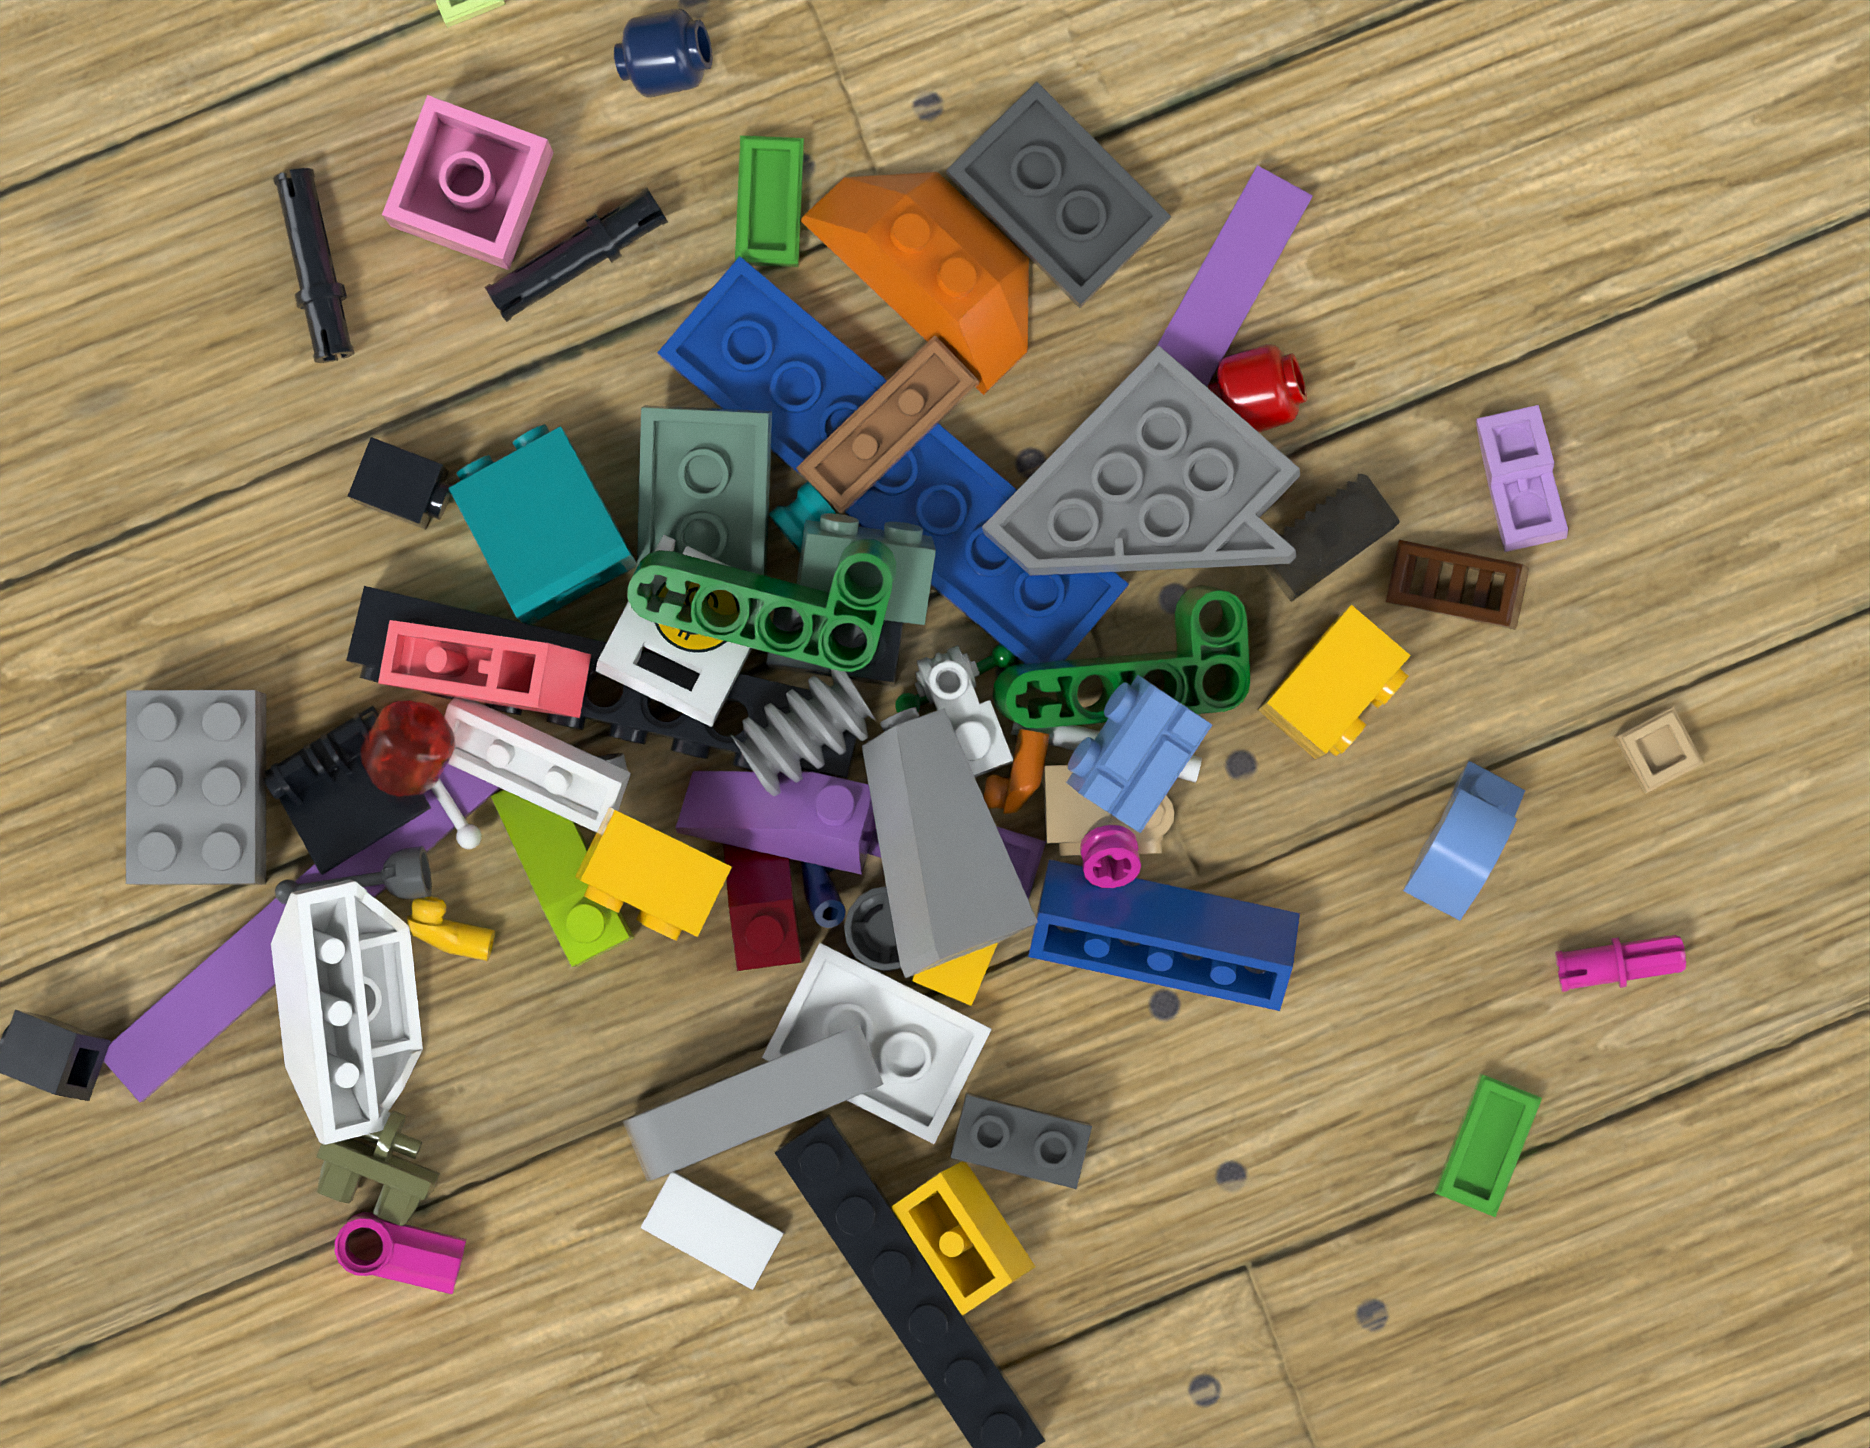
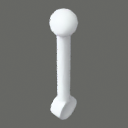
(468, 834)

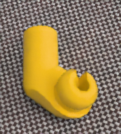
(447, 935)

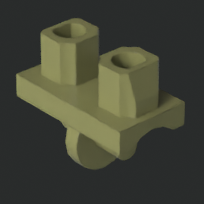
(403, 1180)

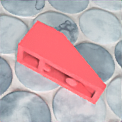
(485, 668)

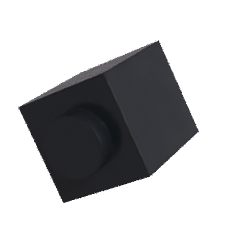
(401, 484)
(52, 1055)

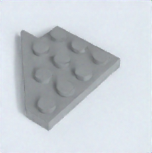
(1150, 485)

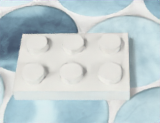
(914, 1040)

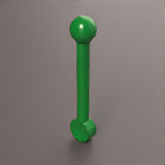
(999, 657)

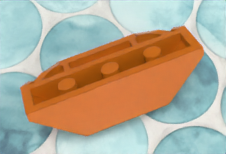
(932, 264)

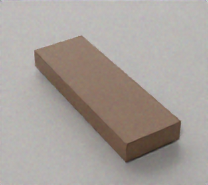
(888, 425)

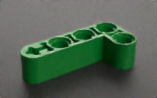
(760, 595)
(1181, 669)

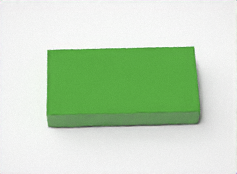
(769, 200)
(1487, 1145)

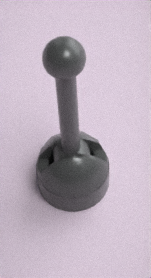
(403, 875)

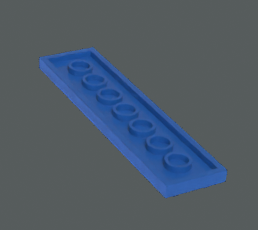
(765, 353)

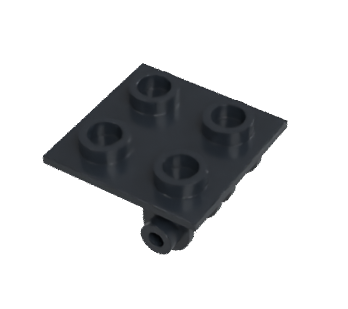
(334, 798)

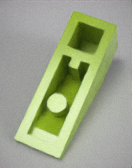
(551, 855)

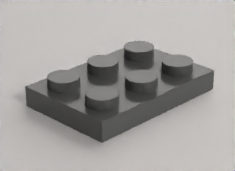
(1058, 194)

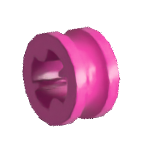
(1112, 841)

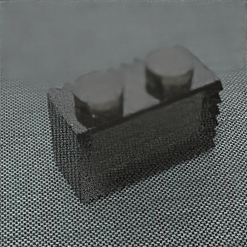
(1333, 535)

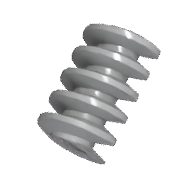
(804, 730)

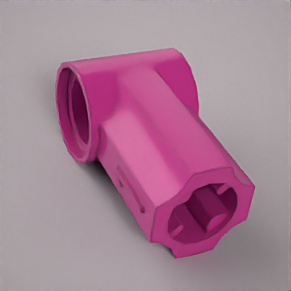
(408, 1254)

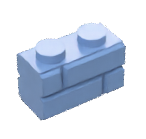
(1136, 752)

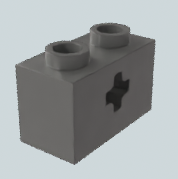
(1021, 1141)

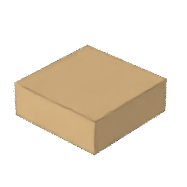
(1658, 750)

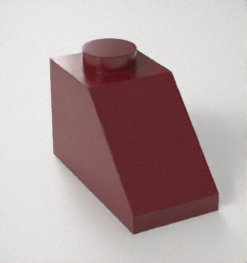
(761, 909)

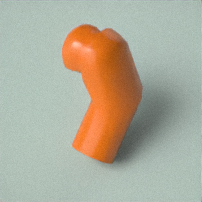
(1024, 776)

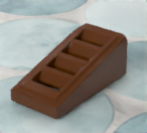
(1511, 596)

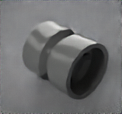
(871, 930)

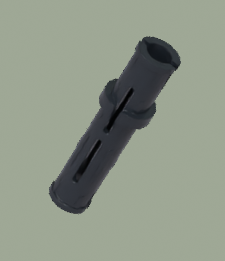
(577, 254)
(314, 267)

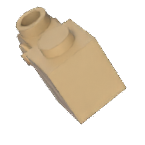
(1072, 816)

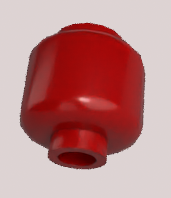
(1261, 386)

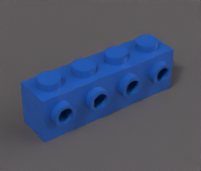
(1166, 936)

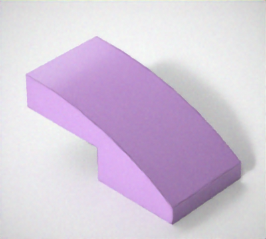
(1521, 478)

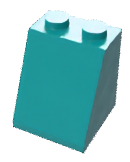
(541, 524)

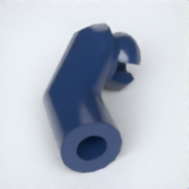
(822, 895)

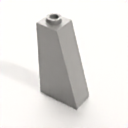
(939, 845)

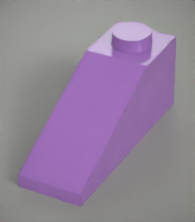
(810, 821)

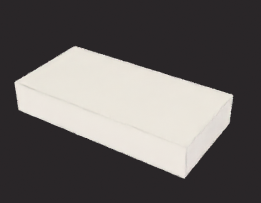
(712, 1230)

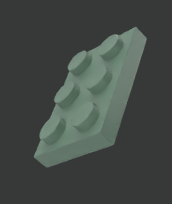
(706, 483)

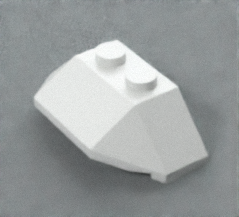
(345, 1007)

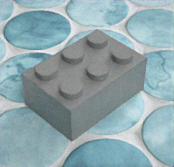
(195, 787)

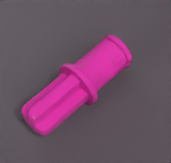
(1620, 962)

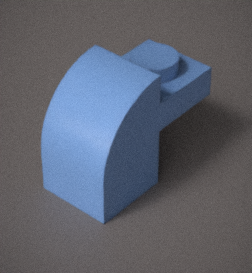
(1465, 841)

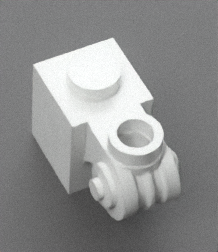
(950, 685)

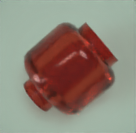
(408, 748)

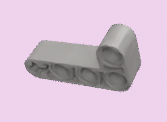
(753, 1103)

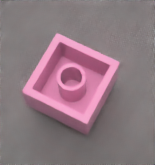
(468, 182)

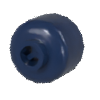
(663, 52)

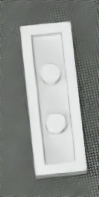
(534, 764)

